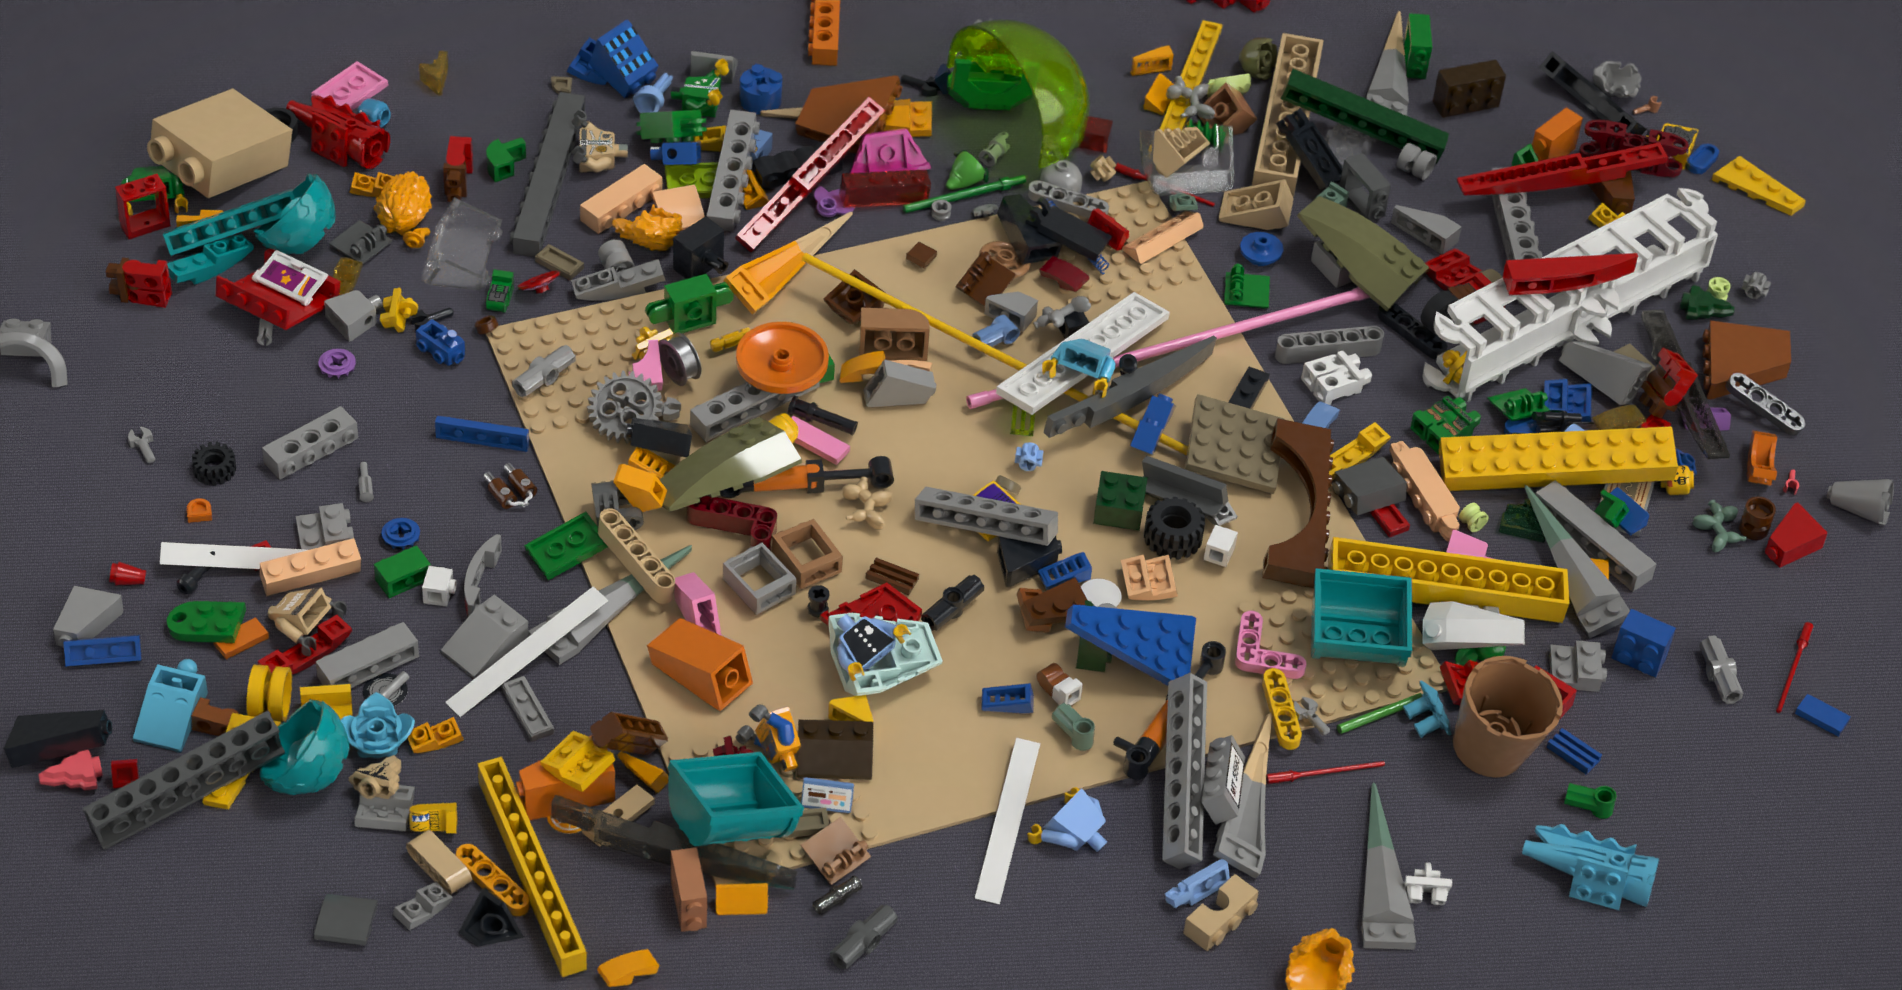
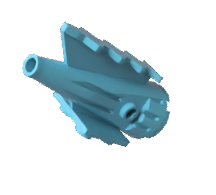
(1600, 869)

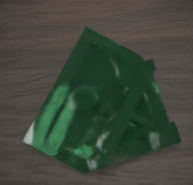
(1521, 522)

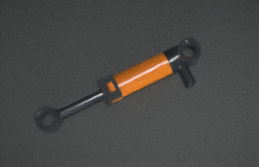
(812, 477)
(1143, 753)

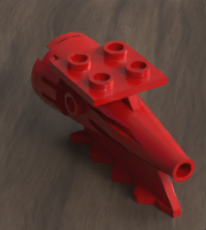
(342, 132)

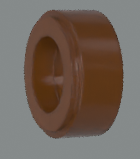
(486, 324)

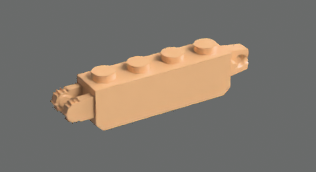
(1426, 489)

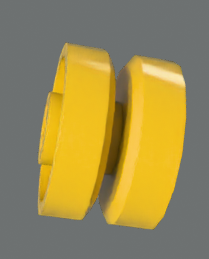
(269, 692)

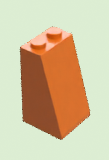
(702, 662)
(539, 787)

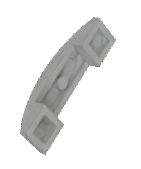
(485, 557)

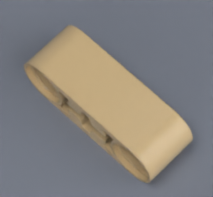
(439, 861)

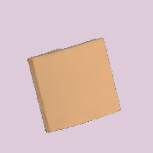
(681, 201)
(1149, 578)

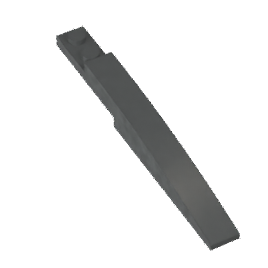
(1130, 389)

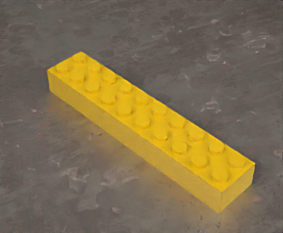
(1558, 456)
(1470, 580)

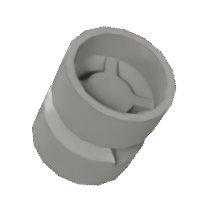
(1416, 161)
(615, 255)

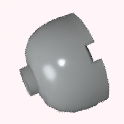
(1063, 174)

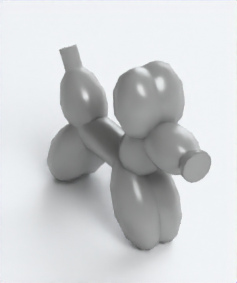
(1179, 89)
(1077, 304)

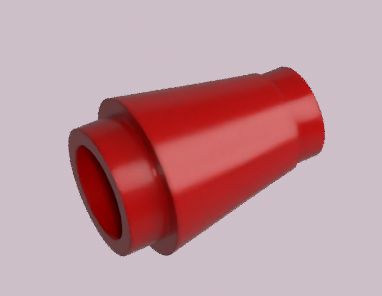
(126, 574)

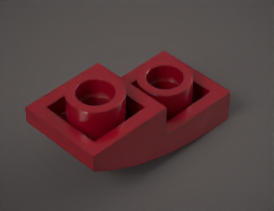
(1066, 274)

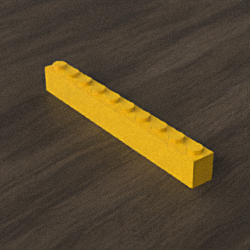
(532, 867)

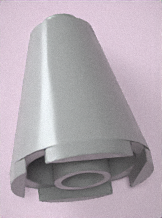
(1864, 498)

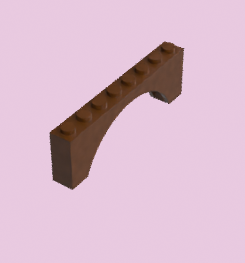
(1308, 453)

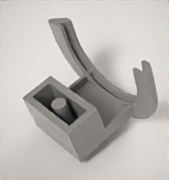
(33, 339)

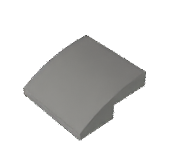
(386, 813)

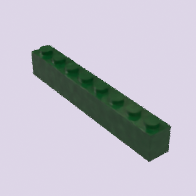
(1362, 114)

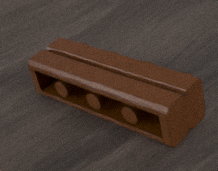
(628, 733)

